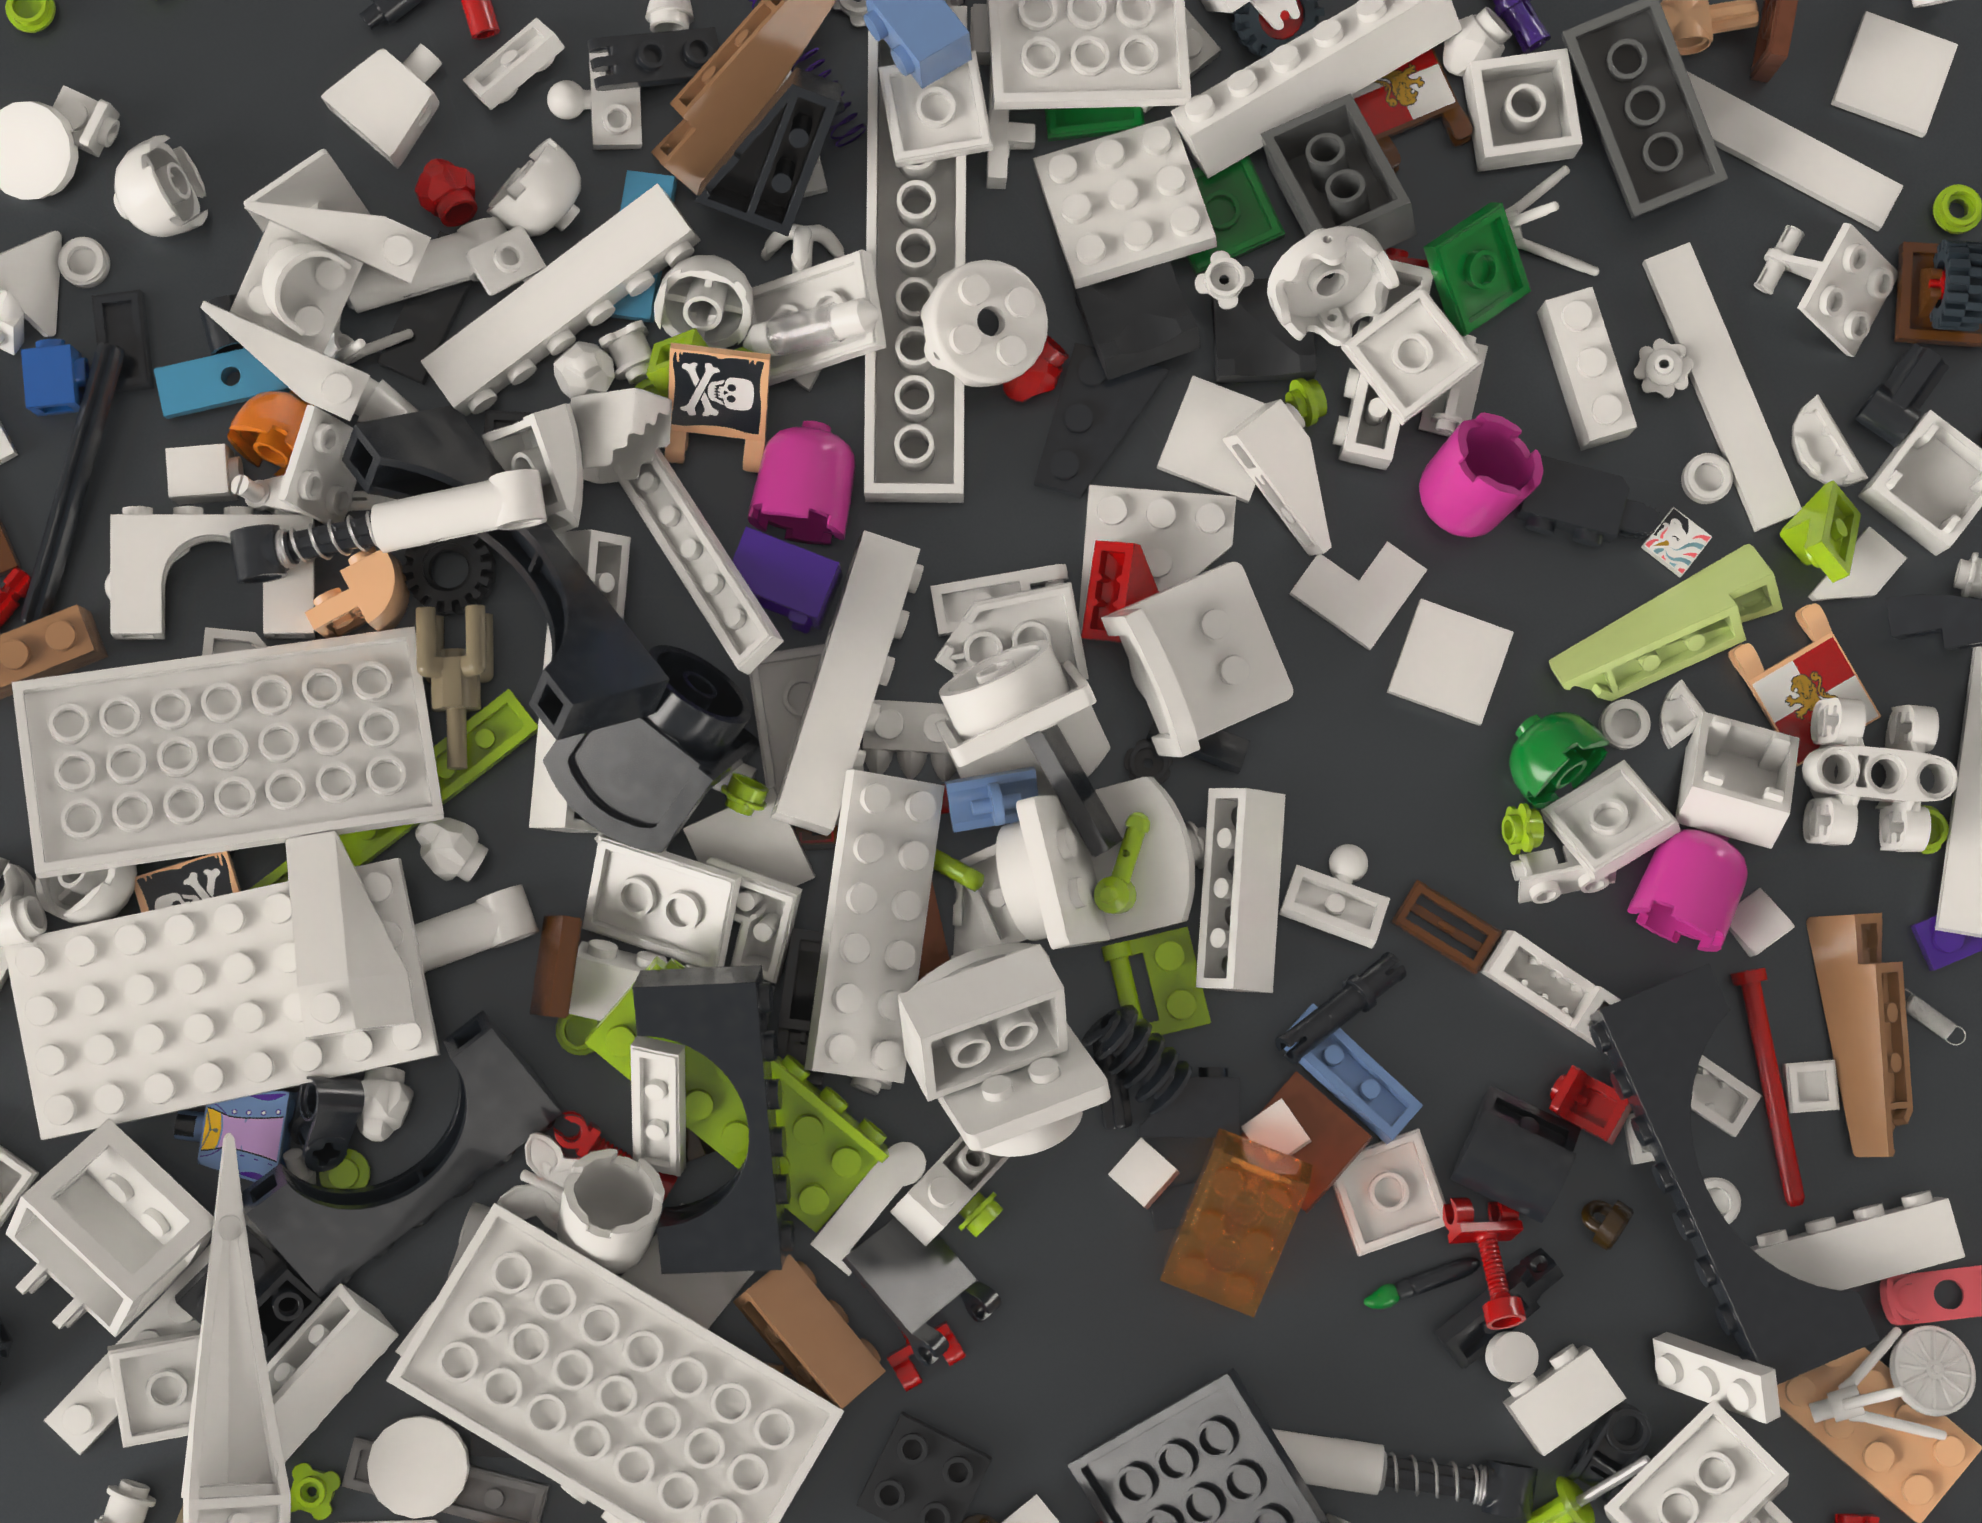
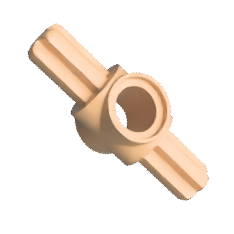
(1696, 21)

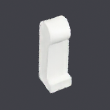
(868, 1200)

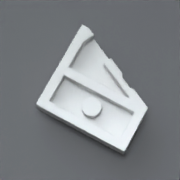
(982, 915)

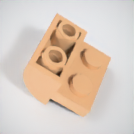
(374, 596)

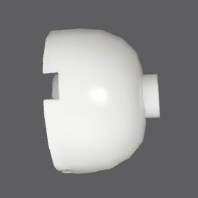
(159, 189)
(539, 192)
(706, 296)
(87, 895)

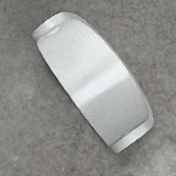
(278, 268)

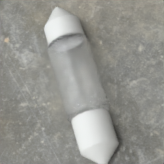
(812, 327)

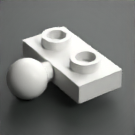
(613, 112)
(1334, 902)

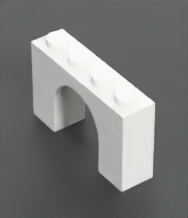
(149, 543)

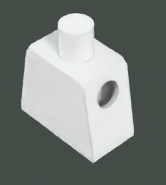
(387, 101)

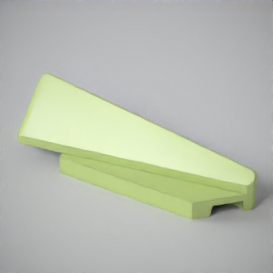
(1673, 628)

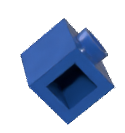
(54, 377)

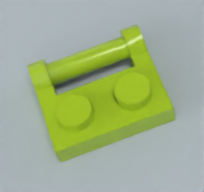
(1171, 976)

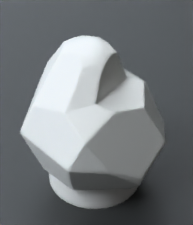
(1479, 40)
(584, 370)
(450, 848)
(385, 1103)

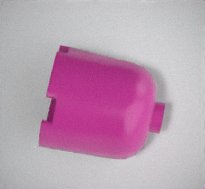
(1479, 476)
(805, 484)
(1691, 888)

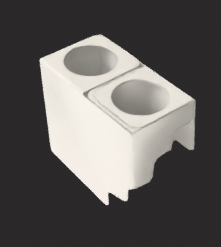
(621, 426)

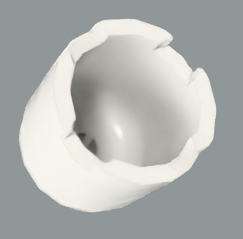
(610, 1209)

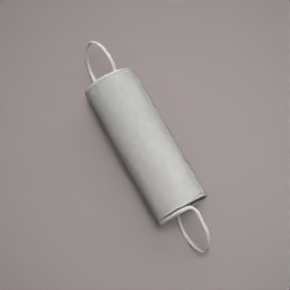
(1930, 1017)

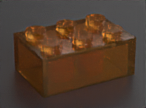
(1236, 1222)

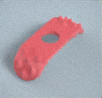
(1911, 1299)

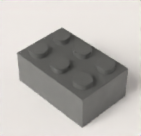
(1338, 174)

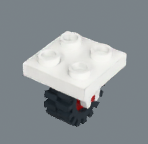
(1268, 23)

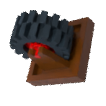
(1940, 293)

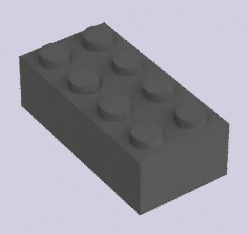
(1644, 106)

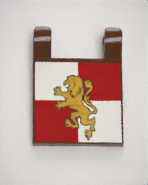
(1410, 98)

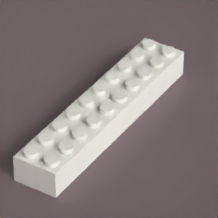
(913, 238)

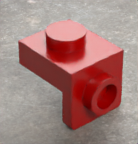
(1589, 1104)

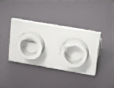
(1458, 402)
(1545, 880)

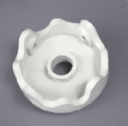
(1332, 305)
(953, 331)

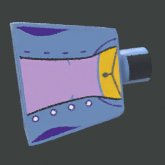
(255, 1122)

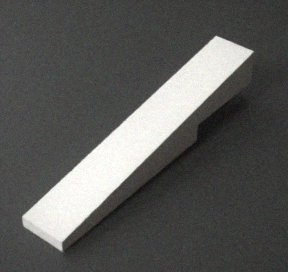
(1572, 999)

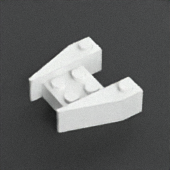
(315, 296)

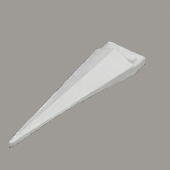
(233, 1437)

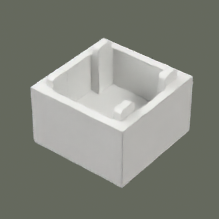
(1929, 484)
(1737, 780)

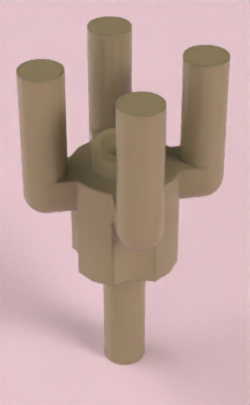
(455, 672)

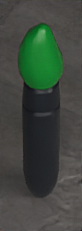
(1390, 1294)

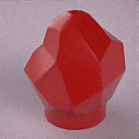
(447, 192)
(1041, 376)

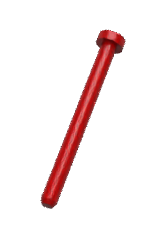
(1771, 1082)

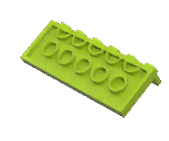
(825, 1145)

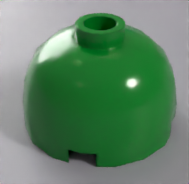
(1553, 754)

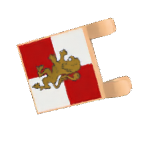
(1800, 680)

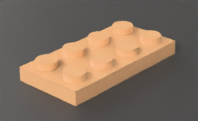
(1900, 1465)

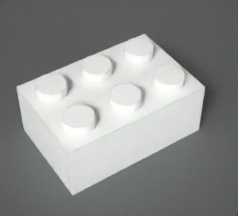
(983, 1022)

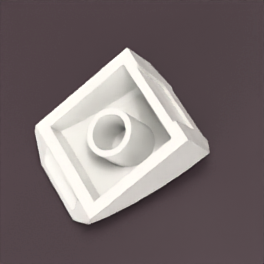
(552, 446)

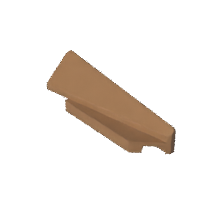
(737, 85)
(1865, 1027)

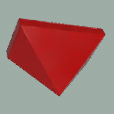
(1116, 581)

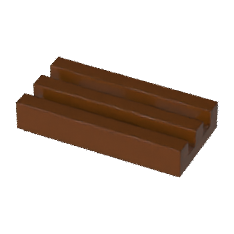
(1409, 905)

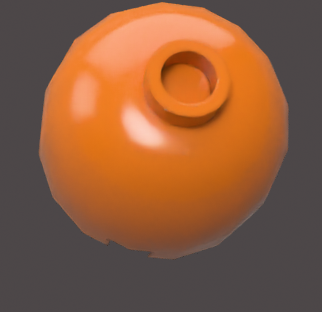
(268, 428)

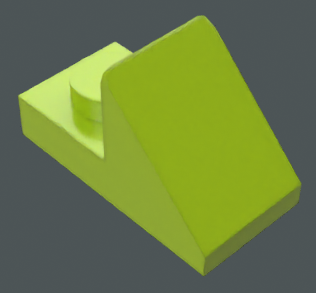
(1825, 532)

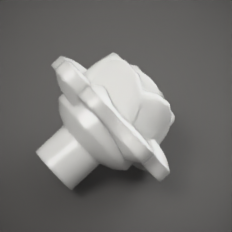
(1663, 368)

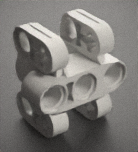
(1833, 812)

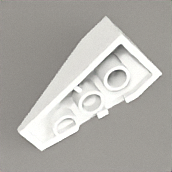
(342, 951)

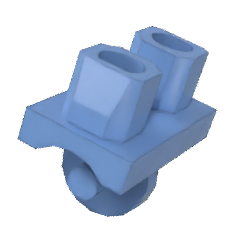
(989, 798)

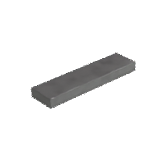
(486, 1497)

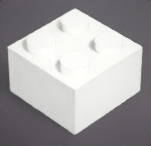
(1522, 109)

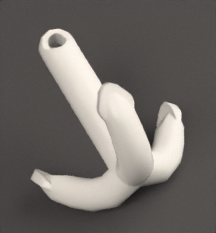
(803, 244)

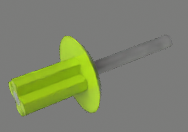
(1574, 1504)

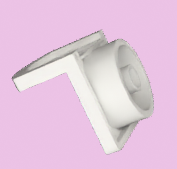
(1201, 657)
(1012, 698)
(1053, 876)
(1032, 1104)

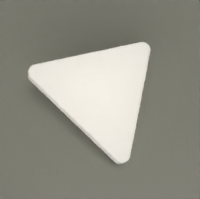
(33, 278)

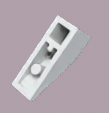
(1283, 467)

